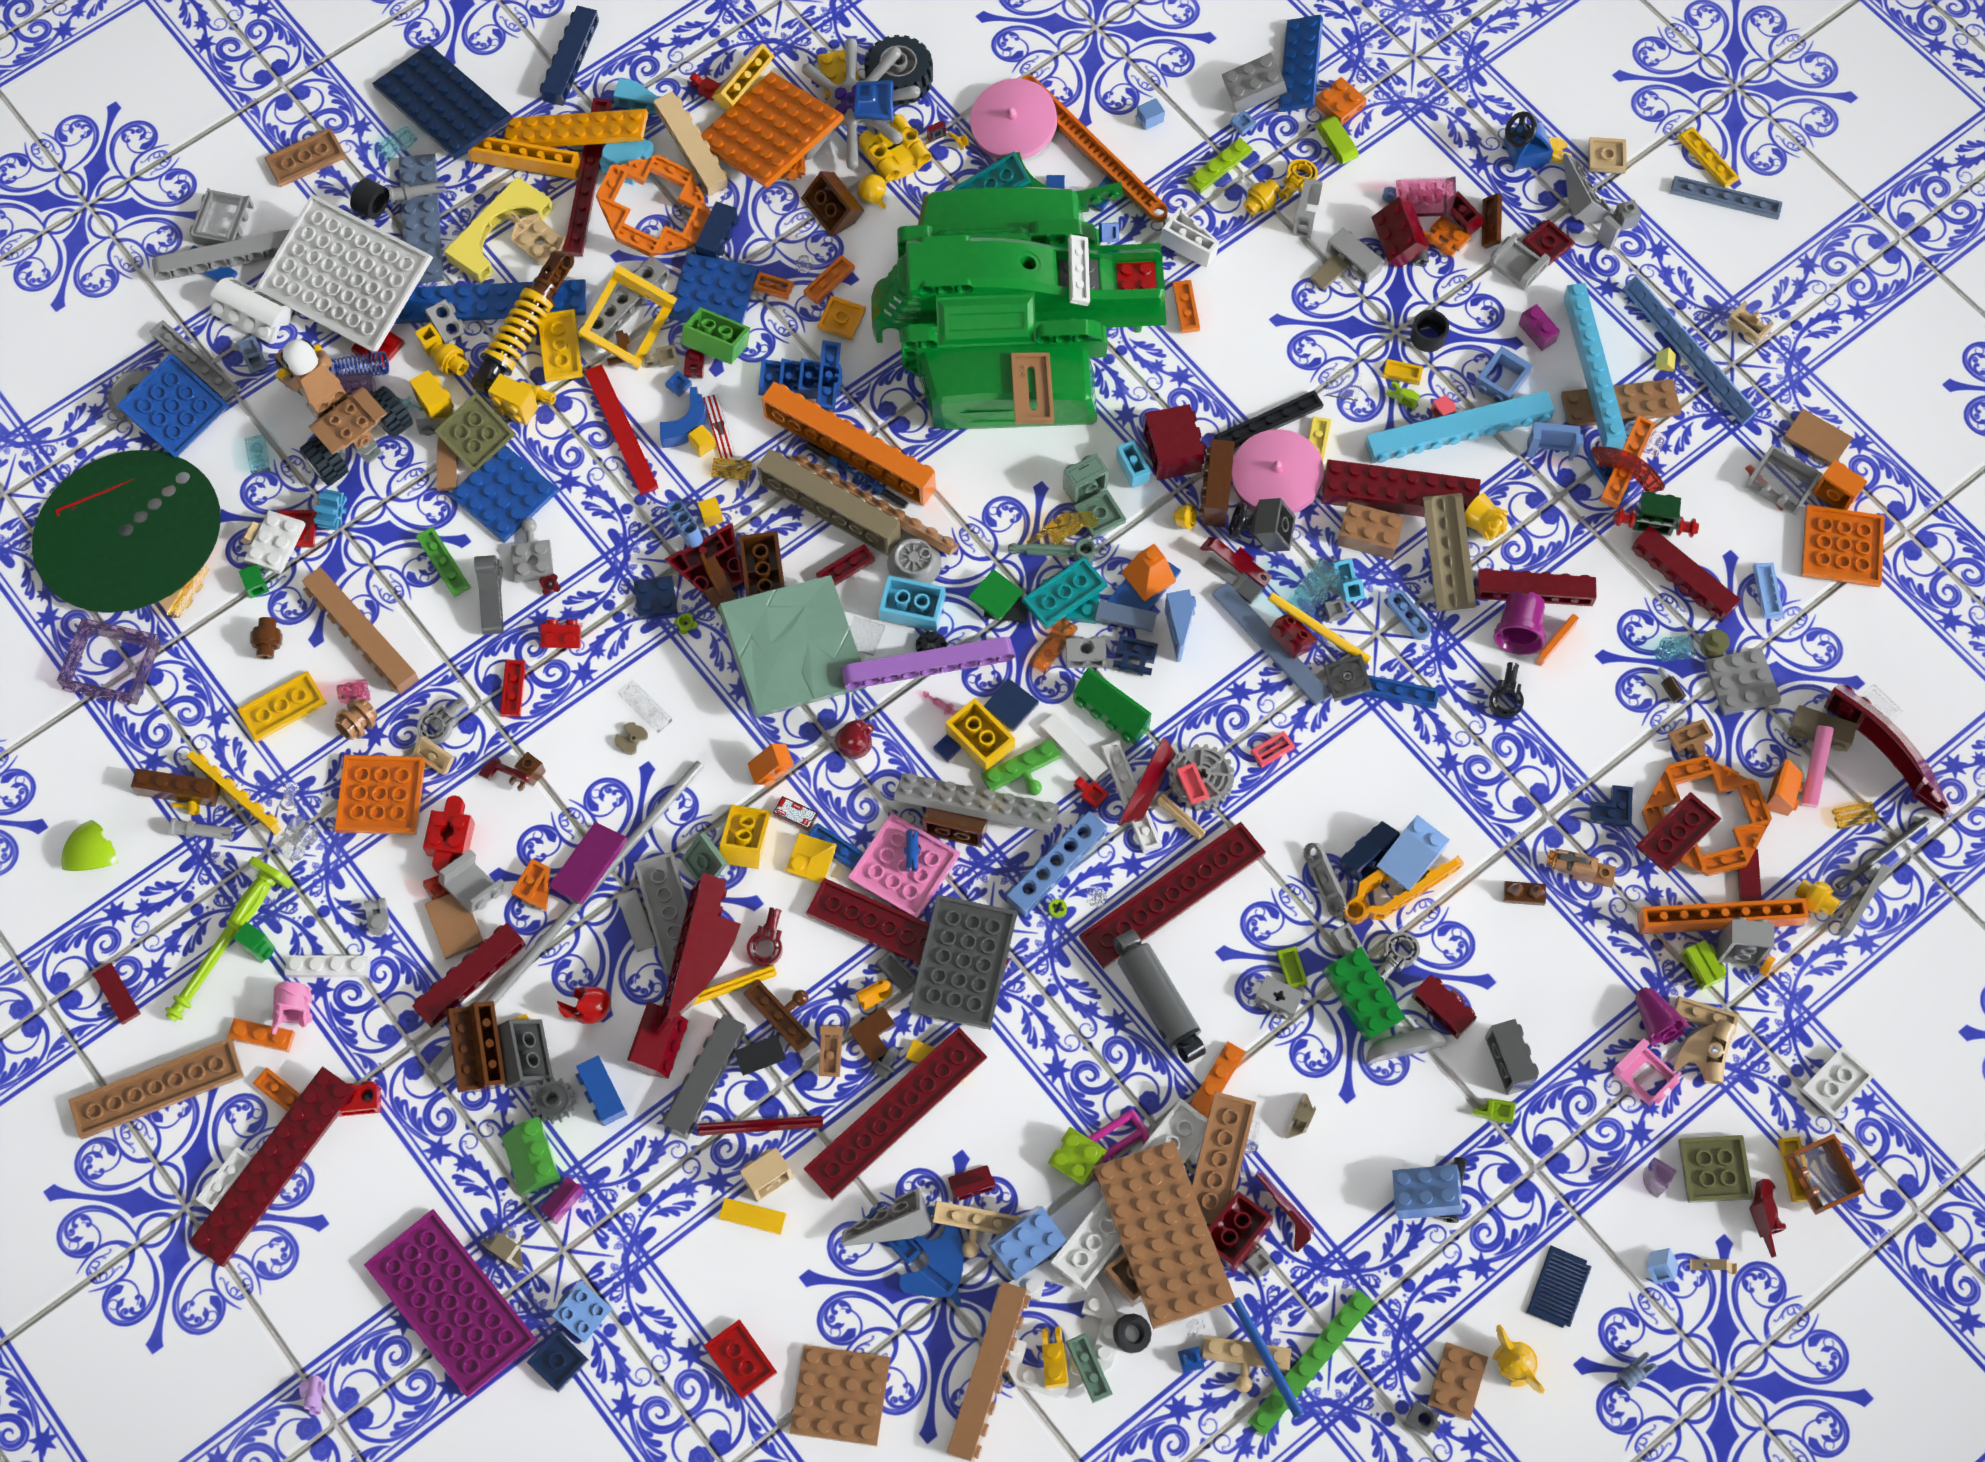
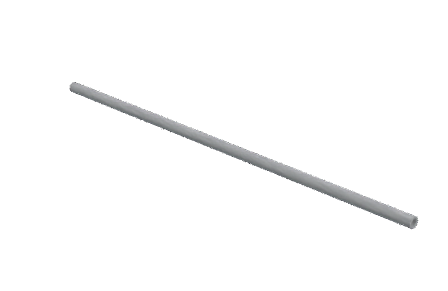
(572, 909)

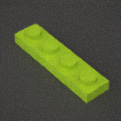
(1220, 165)

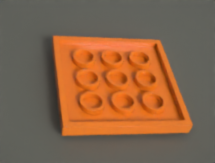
(1843, 545)
(380, 794)

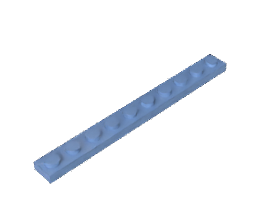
(1690, 350)

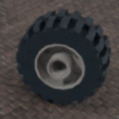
(910, 69)

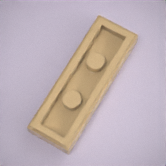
(1702, 1013)

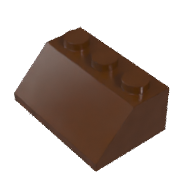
(832, 203)
(955, 827)

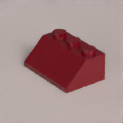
(654, 1052)
(1239, 1230)

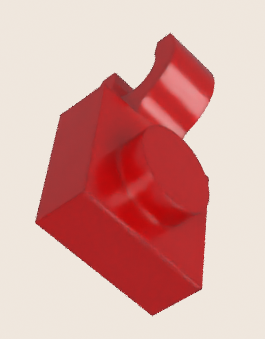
(705, 87)
(1092, 794)

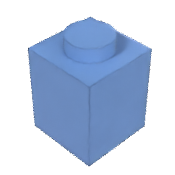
(1150, 114)

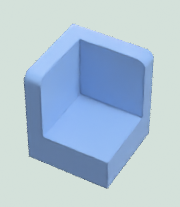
(1662, 1266)

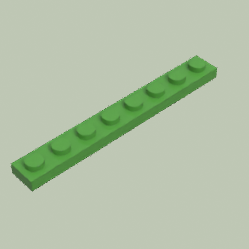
(1312, 1360)

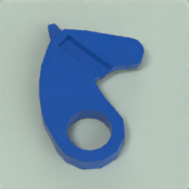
(943, 1272)

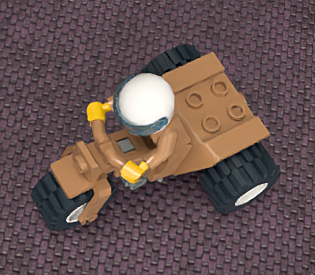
(340, 418)

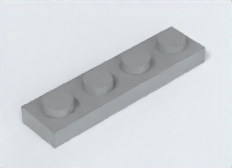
(1859, 906)

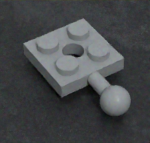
(524, 551)

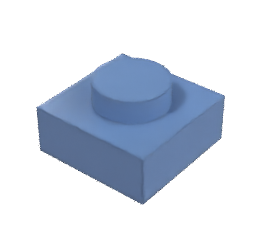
(1243, 122)

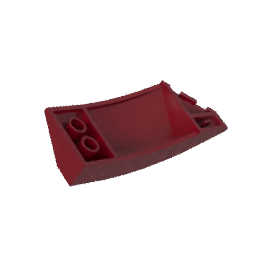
(1892, 743)

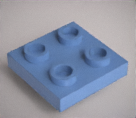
(581, 1311)

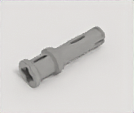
(408, 192)
(192, 829)

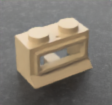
(1753, 320)

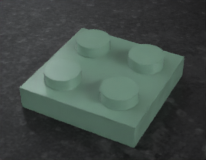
(1106, 511)
(703, 858)

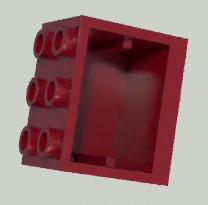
(1174, 442)

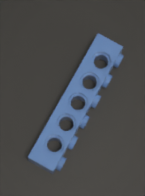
(1024, 902)

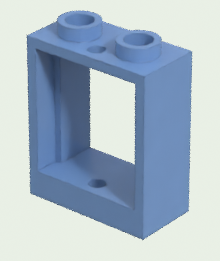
(1511, 362)

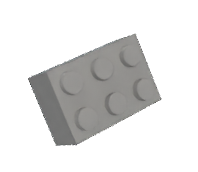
(1254, 82)
(1745, 941)

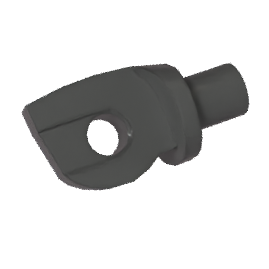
(884, 1067)

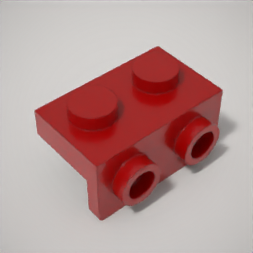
(561, 635)

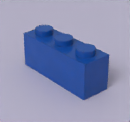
(600, 1091)

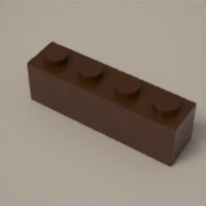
(175, 787)

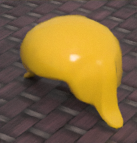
(872, 189)

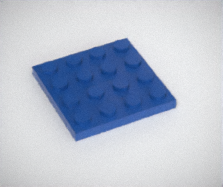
(715, 286)
(172, 406)
(504, 493)

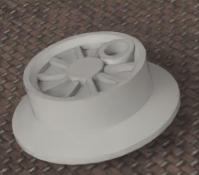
(914, 561)

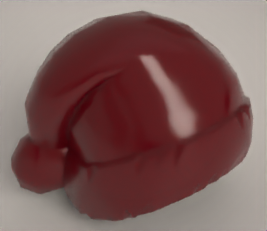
(855, 739)

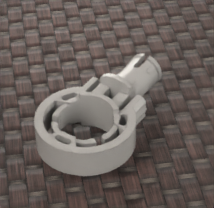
(446, 715)
(1394, 958)

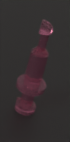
(947, 708)

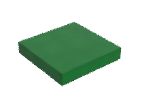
(996, 595)

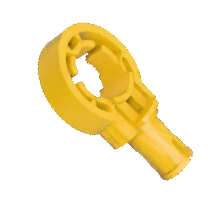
(1294, 180)

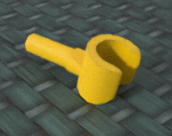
(962, 140)
(193, 807)

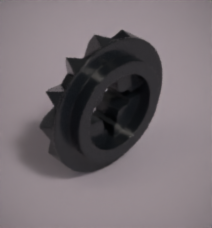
(921, 642)

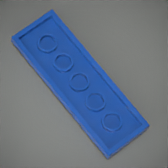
(1301, 62)

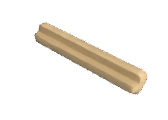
(1180, 816)

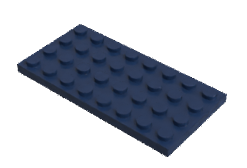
(442, 101)

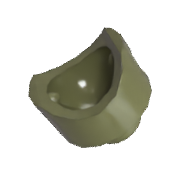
(1714, 643)

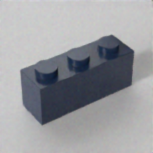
(717, 231)
(1369, 851)

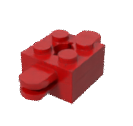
(448, 833)

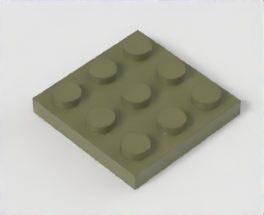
(475, 432)
(1715, 1169)

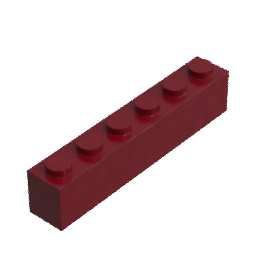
(1685, 574)
(1553, 588)
(469, 974)

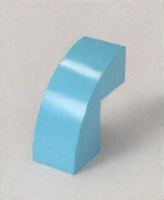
(1348, 586)

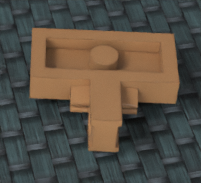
(1691, 738)

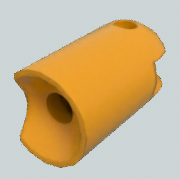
(874, 993)

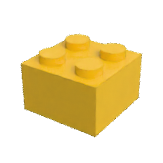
(431, 396)
(512, 399)

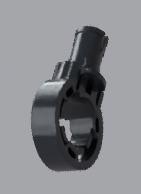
(1510, 682)

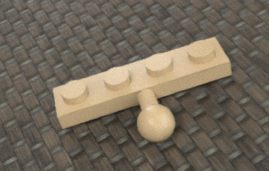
(972, 1219)
(1243, 1354)

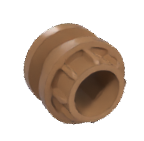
(352, 722)

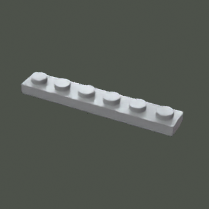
(194, 360)

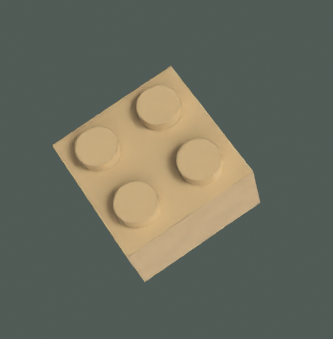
(766, 1173)

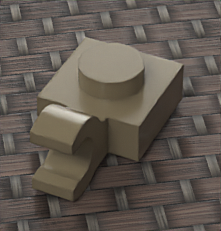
(664, 356)

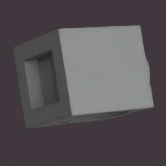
(1627, 214)

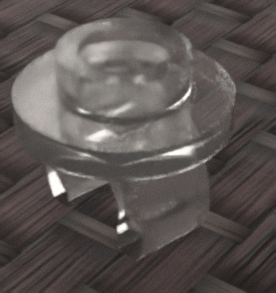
(1099, 897)

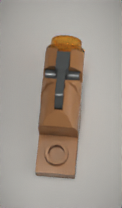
(1581, 867)

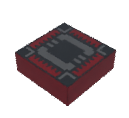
(936, 131)

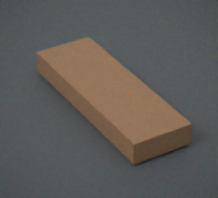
(446, 467)

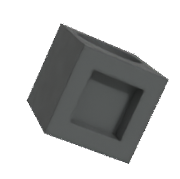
(1413, 1423)

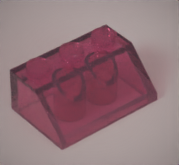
(1428, 194)

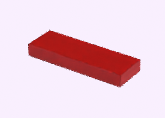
(513, 688)

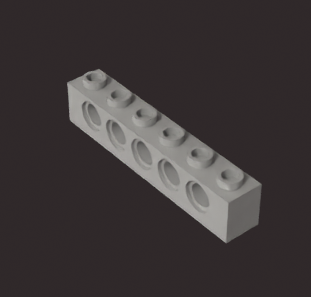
(633, 301)

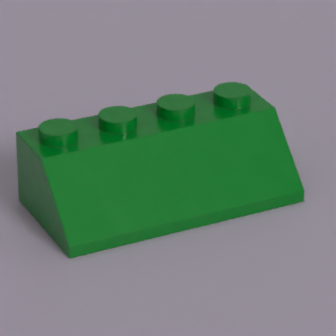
(1112, 707)

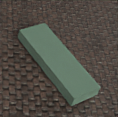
(1089, 1368)

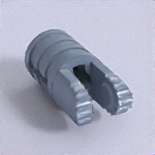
(1634, 1373)

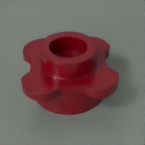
(544, 581)

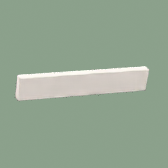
(1125, 785)

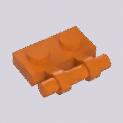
(1449, 233)

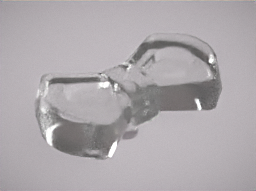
(290, 790)

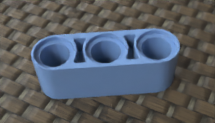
(684, 523)

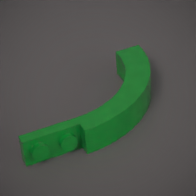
(1087, 196)

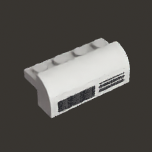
(249, 309)

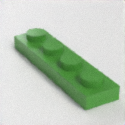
(443, 562)

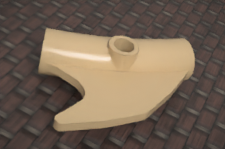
(1698, 1051)

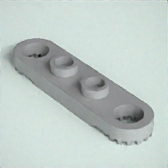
(1325, 879)

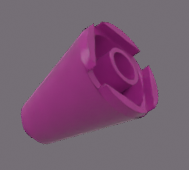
(1659, 1017)

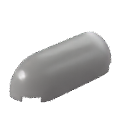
(1404, 1045)

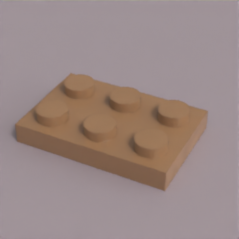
(1457, 1381)

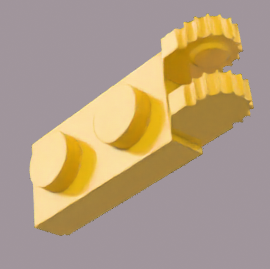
(1054, 1360)

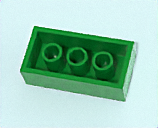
(1363, 994)

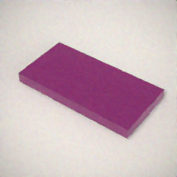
(588, 863)

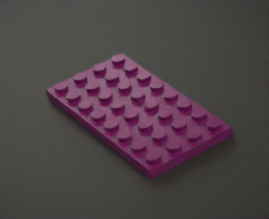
(450, 1303)

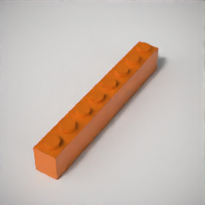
(1718, 915)

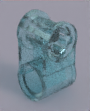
(1675, 648)

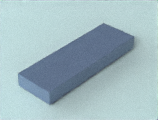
(1126, 616)

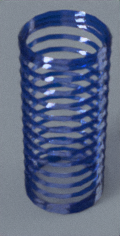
(337, 369)

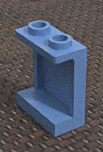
(1554, 438)

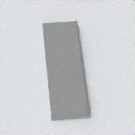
(1221, 571)

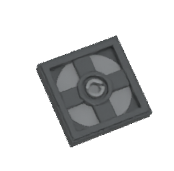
(1347, 678)

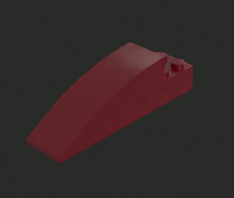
(700, 948)

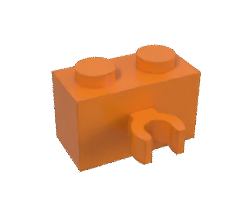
(770, 764)

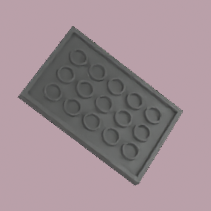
(963, 962)

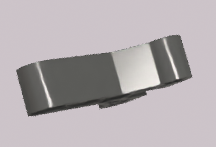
(489, 579)

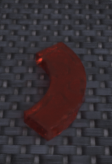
(1638, 467)

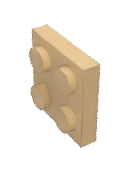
(1607, 155)

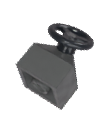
(1270, 524)

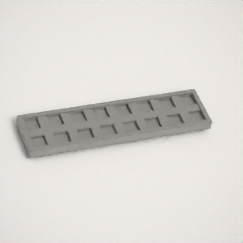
(977, 802)

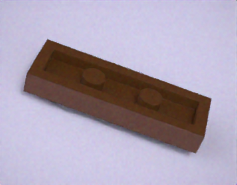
(1492, 220)

